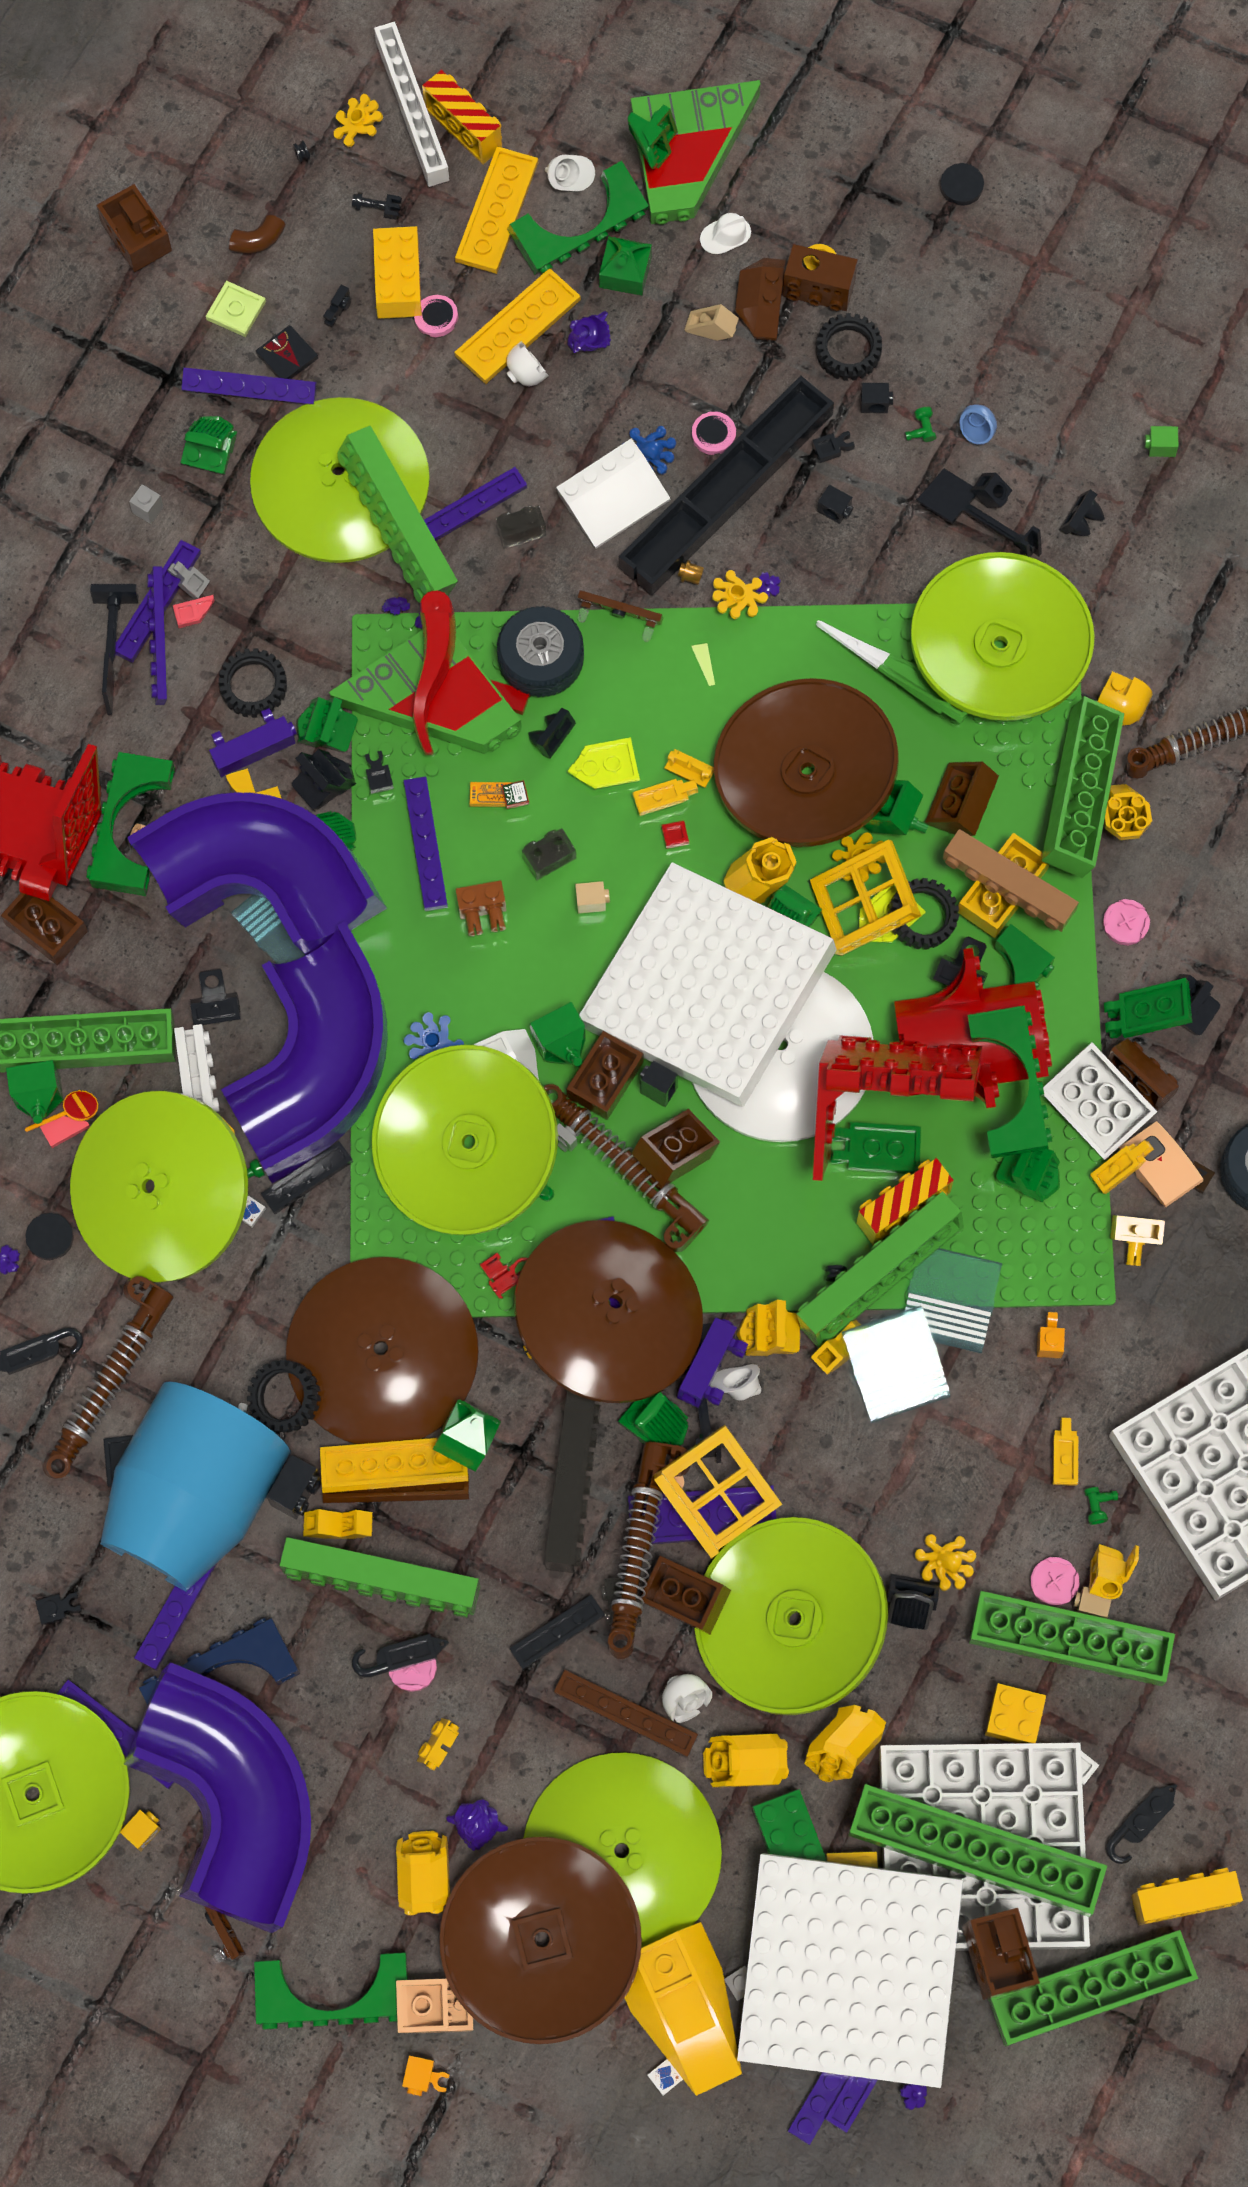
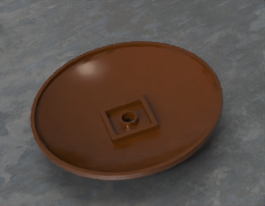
(601, 1348)
(427, 1357)
(492, 1948)

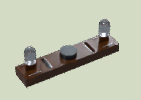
(620, 610)
(231, 1943)

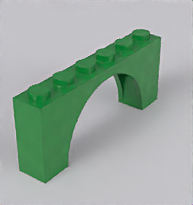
(544, 248)
(131, 778)
(1024, 956)
(1010, 1030)
(278, 2004)

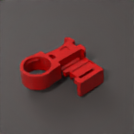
(502, 1277)

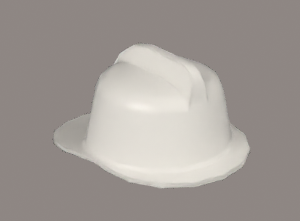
(570, 172)
(725, 234)
(738, 1381)

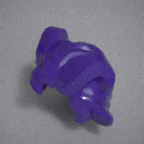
(589, 333)
(476, 1823)

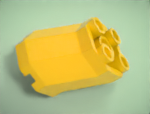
(1126, 813)
(761, 870)
(844, 1743)
(746, 1760)
(423, 1872)

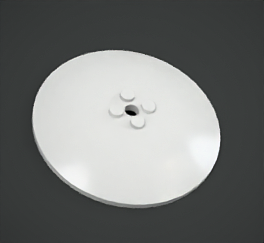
(786, 1095)

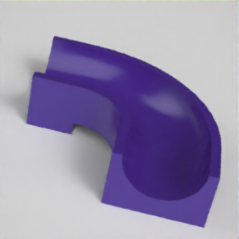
(262, 849)
(327, 1062)
(245, 1788)

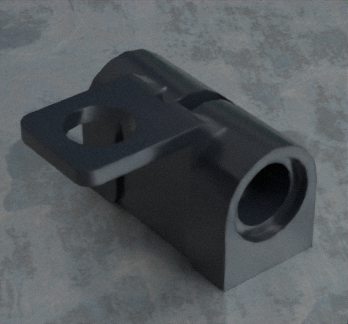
(950, 967)
(215, 1004)

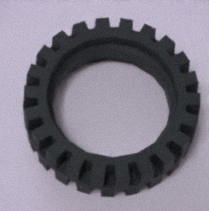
(849, 323)
(244, 659)
(946, 902)
(258, 1389)

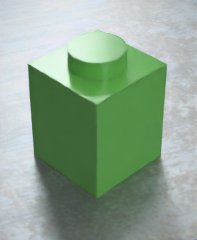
(1162, 441)

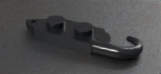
(36, 1350)
(401, 1655)
(1142, 1821)

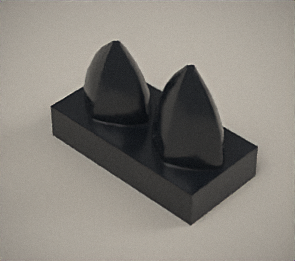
(1083, 507)
(558, 728)

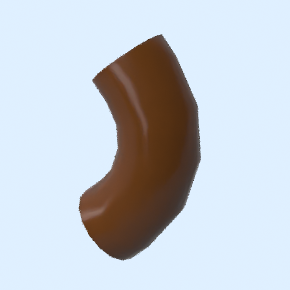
(258, 239)

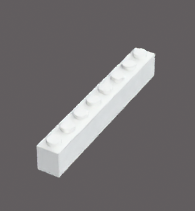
(411, 104)

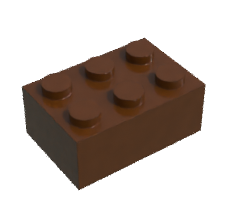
(45, 925)
(605, 1075)
(675, 1147)
(685, 1595)

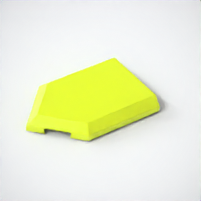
(606, 764)
(881, 903)

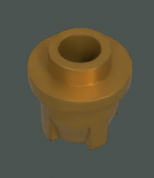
(690, 572)

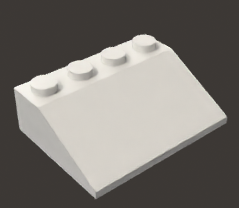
(613, 493)
(1098, 1100)

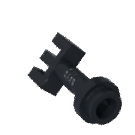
(390, 206)

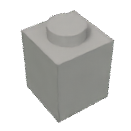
(146, 504)

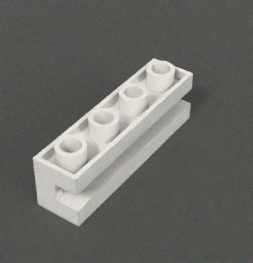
(196, 1064)

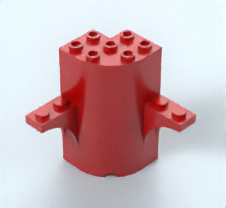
(944, 1020)

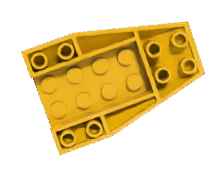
(686, 2008)

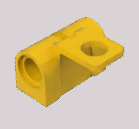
(1110, 1571)

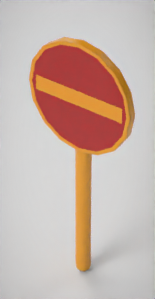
(77, 1105)

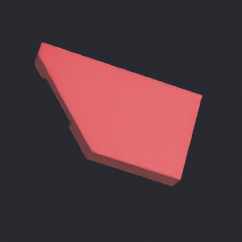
(192, 611)
(62, 1130)

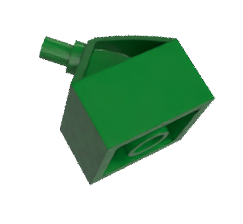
(625, 266)
(899, 811)
(560, 1035)
(35, 1088)
(467, 1435)

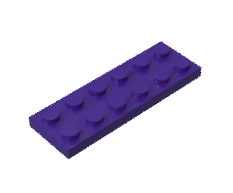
(716, 1513)

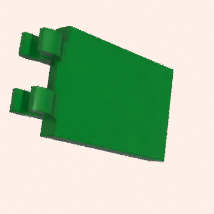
(1150, 1009)
(879, 1147)

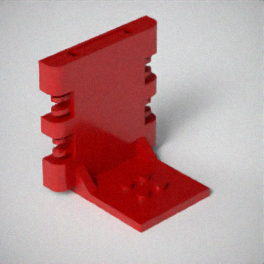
(46, 825)
(896, 1068)

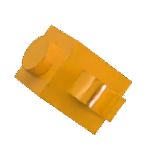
(1051, 1338)
(419, 2076)

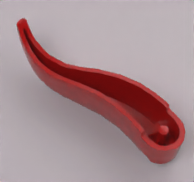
(439, 647)

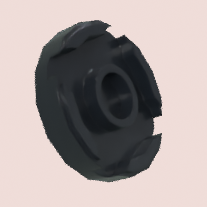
(962, 184)
(49, 1236)

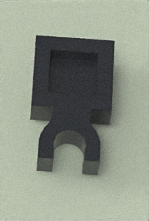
(340, 302)
(830, 447)
(378, 776)
(53, 1608)

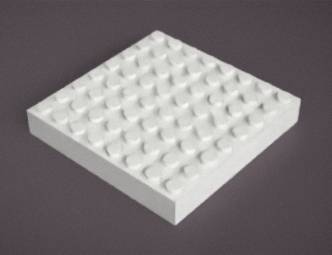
(708, 983)
(1195, 1470)
(1011, 1787)
(850, 1970)

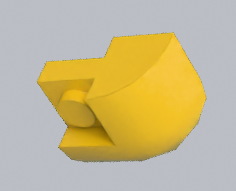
(1126, 696)

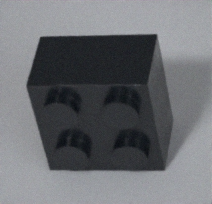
(294, 1487)

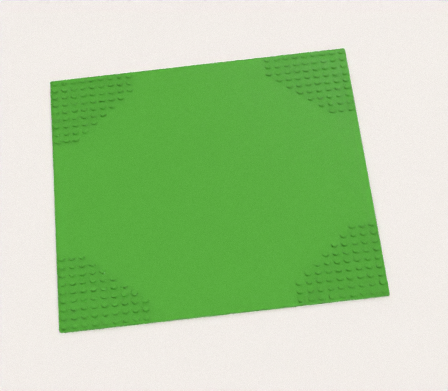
(766, 1215)

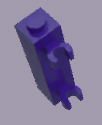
(252, 745)
(707, 1362)

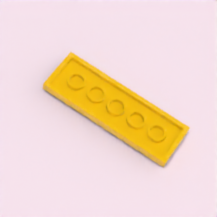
(495, 209)
(519, 321)
(387, 1466)

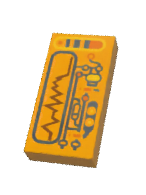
(487, 794)

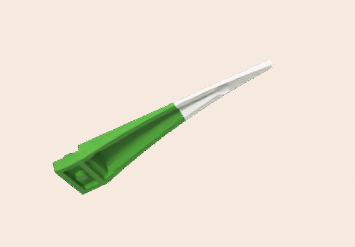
(899, 670)

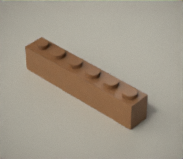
(1010, 881)

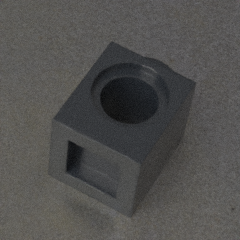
(875, 397)
(991, 490)
(835, 504)

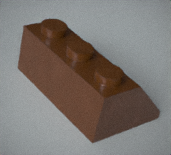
(962, 797)
(1143, 1073)

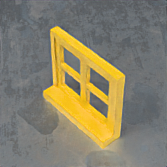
(876, 927)
(689, 1510)

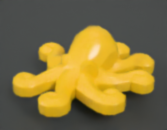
(358, 119)
(737, 595)
(858, 848)
(946, 1561)

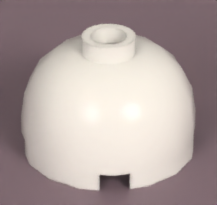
(524, 366)
(684, 1696)

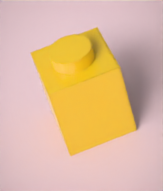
(141, 1829)

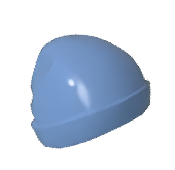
(978, 424)

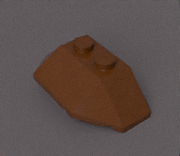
(761, 296)

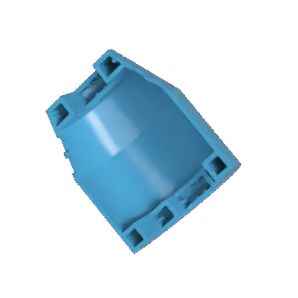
(190, 1483)

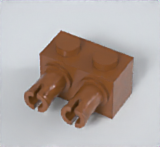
(480, 901)

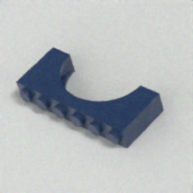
(258, 1647)

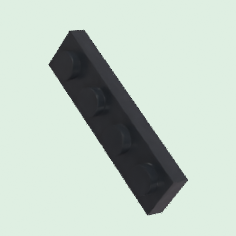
(306, 1177)
(557, 1632)

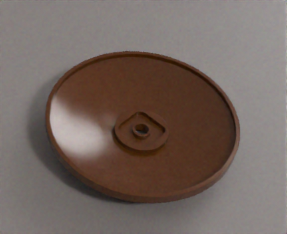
(797, 728)

